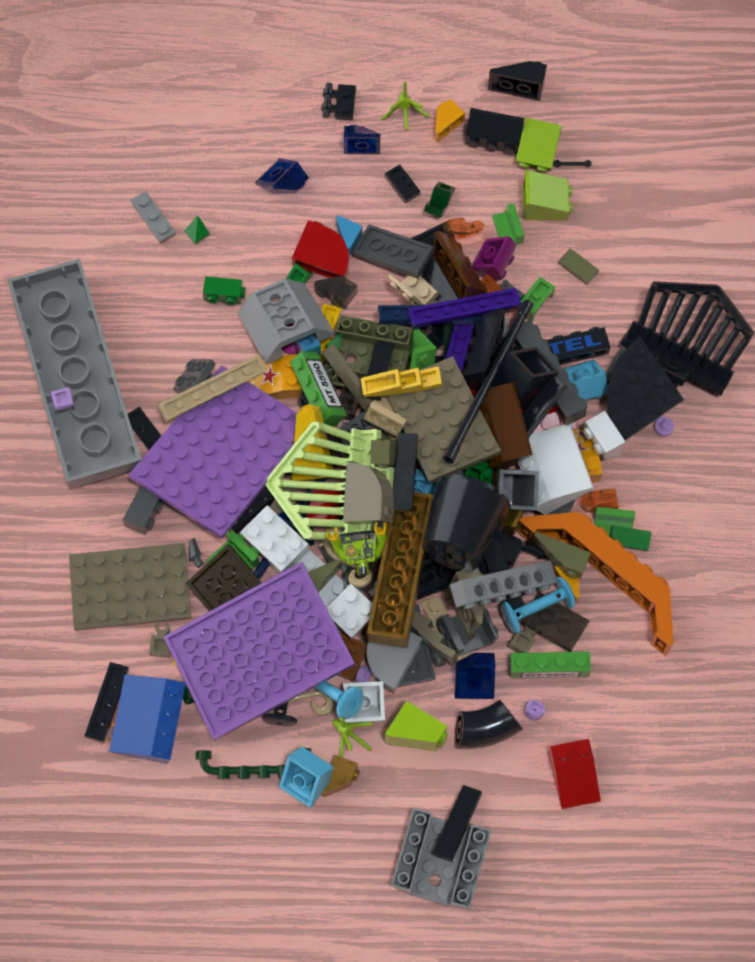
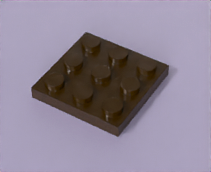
(222, 579)

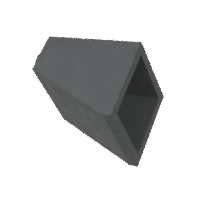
(518, 487)

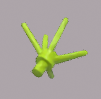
(405, 102)
(346, 730)

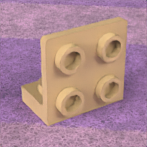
(415, 290)
(382, 415)

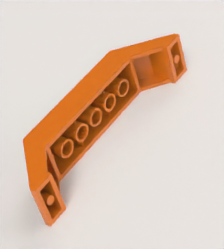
(614, 564)

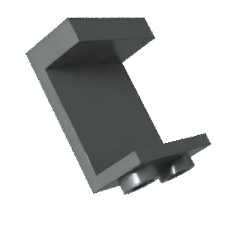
(457, 638)

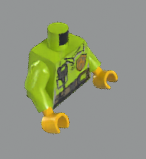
(359, 546)

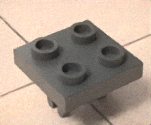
(196, 372)

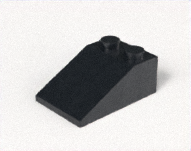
(519, 79)

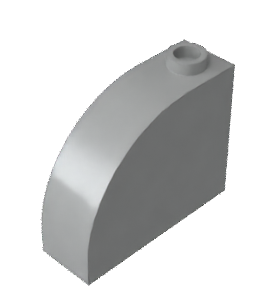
(392, 662)

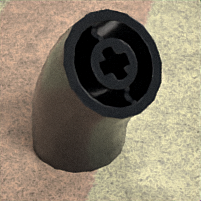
(485, 726)

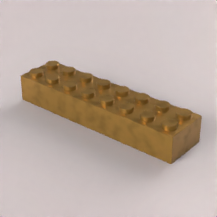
(399, 575)

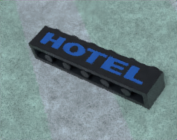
(579, 345)

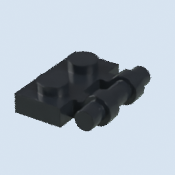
(345, 101)

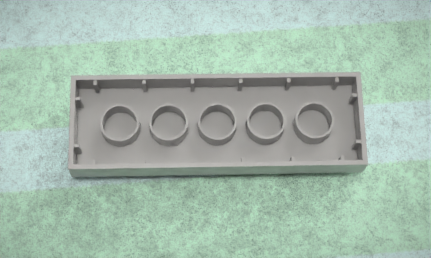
(71, 352)

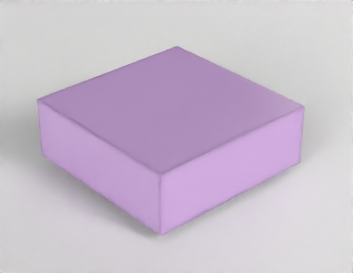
(62, 399)

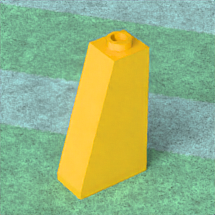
(303, 419)

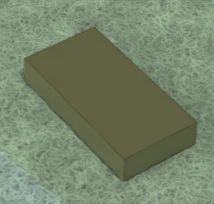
(578, 266)

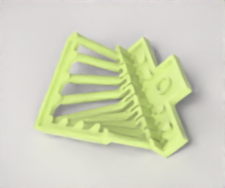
(359, 453)

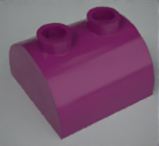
(494, 257)

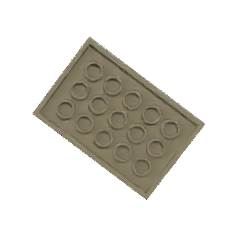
(436, 419)
(129, 586)

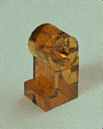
(601, 498)

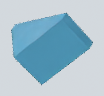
(349, 231)
(308, 343)

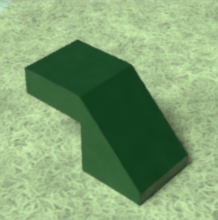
(440, 199)

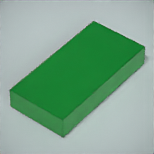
(632, 537)

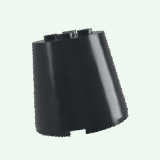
(463, 521)

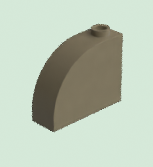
(367, 496)

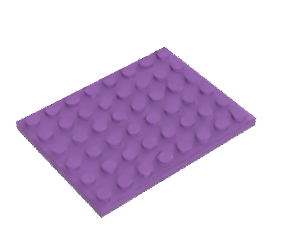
(219, 455)
(258, 651)

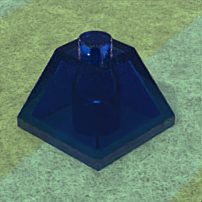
(361, 140)
(283, 175)
(475, 676)

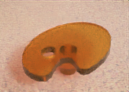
(462, 228)

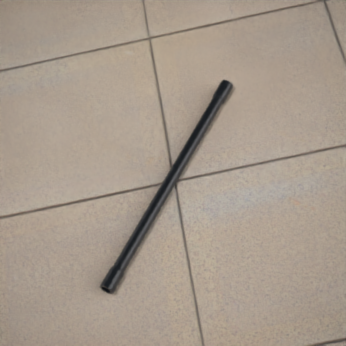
(454, 448)

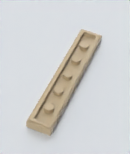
(212, 387)

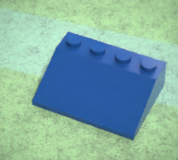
(147, 718)

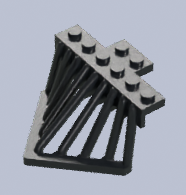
(677, 359)

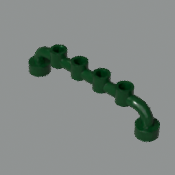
(242, 771)

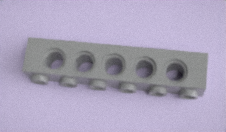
(503, 584)

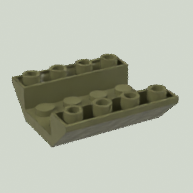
(359, 341)

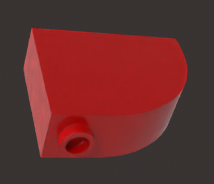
(322, 251)

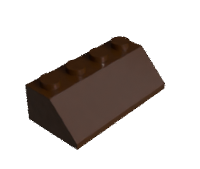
(457, 266)
(507, 425)

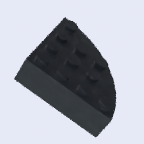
(639, 391)

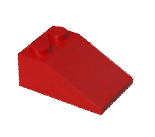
(574, 773)

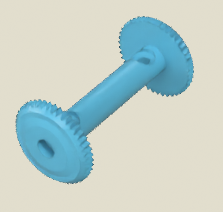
(564, 591)
(348, 702)

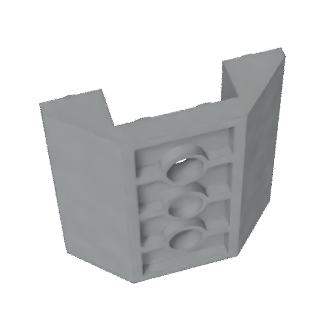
(268, 319)
(418, 864)

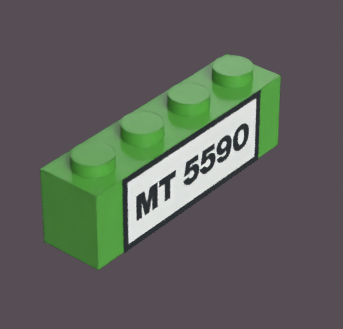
(318, 386)
(550, 665)

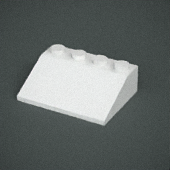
(560, 468)

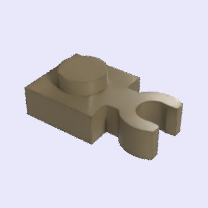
(523, 641)
(158, 645)

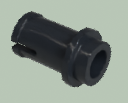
(533, 549)

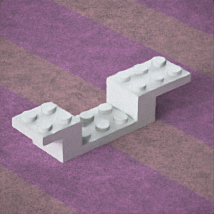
(286, 548)

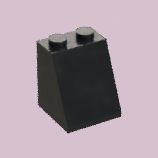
(528, 371)

